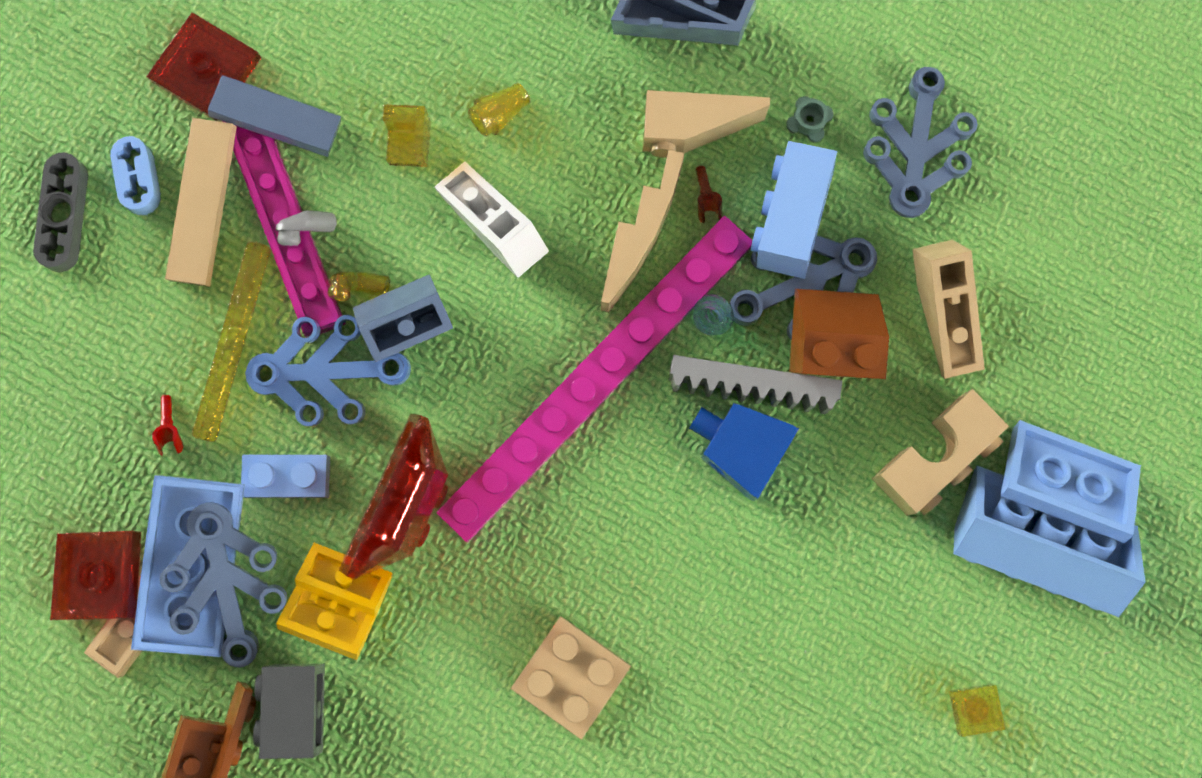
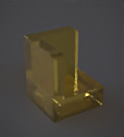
(407, 135)

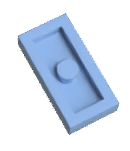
(285, 476)

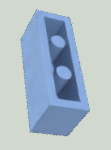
(794, 209)

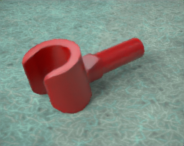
(166, 431)

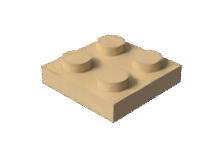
(571, 677)

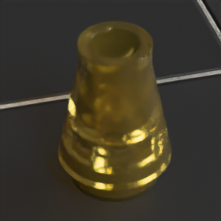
(497, 109)

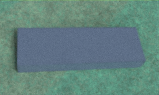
(274, 116)

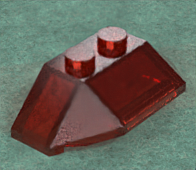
(401, 503)

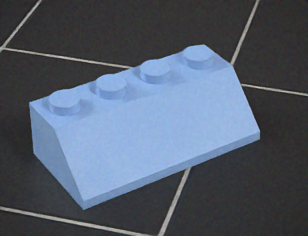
(1046, 548)

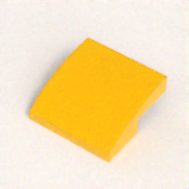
(331, 606)

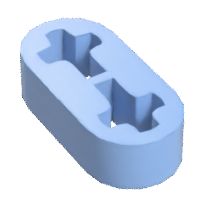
(126, 177)

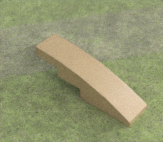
(636, 241)

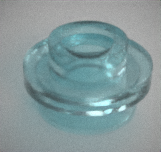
(705, 319)

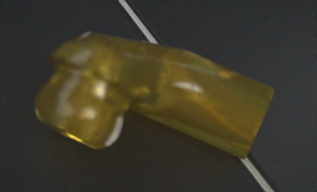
(358, 281)

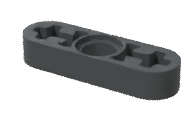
(49, 198)

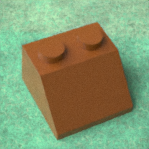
(838, 334)

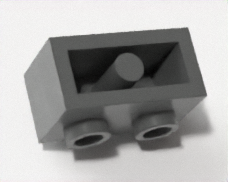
(290, 711)

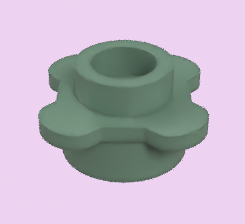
(810, 107)

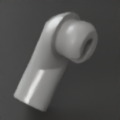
(308, 220)

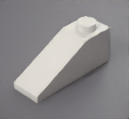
(493, 219)

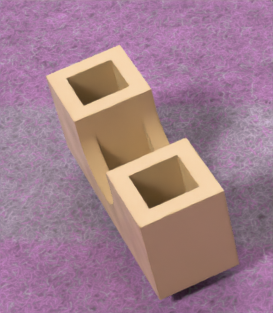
(968, 430)

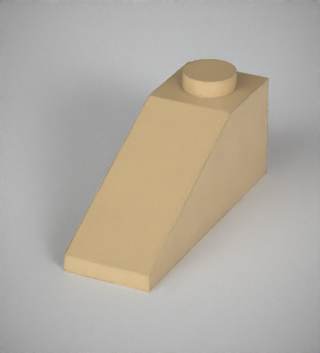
(694, 119)
(950, 306)

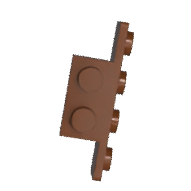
(210, 747)

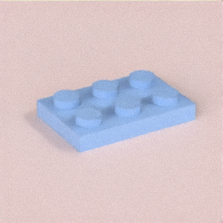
(1071, 481)

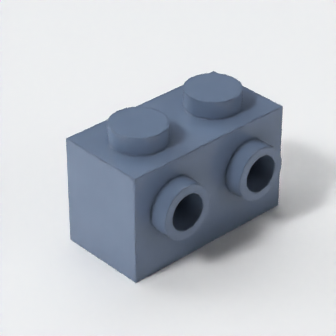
(402, 318)

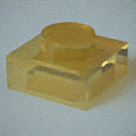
(977, 710)

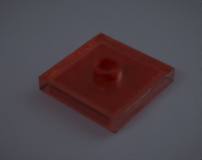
(198, 59)
(96, 575)

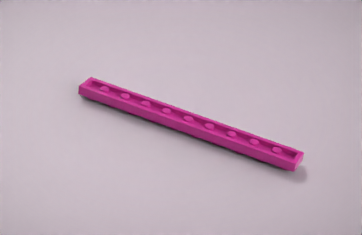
(594, 379)

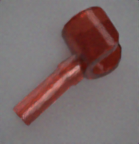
(708, 199)

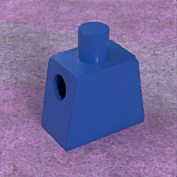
(744, 446)

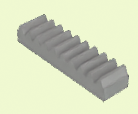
(756, 381)

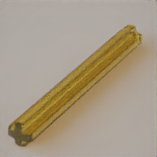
(231, 342)

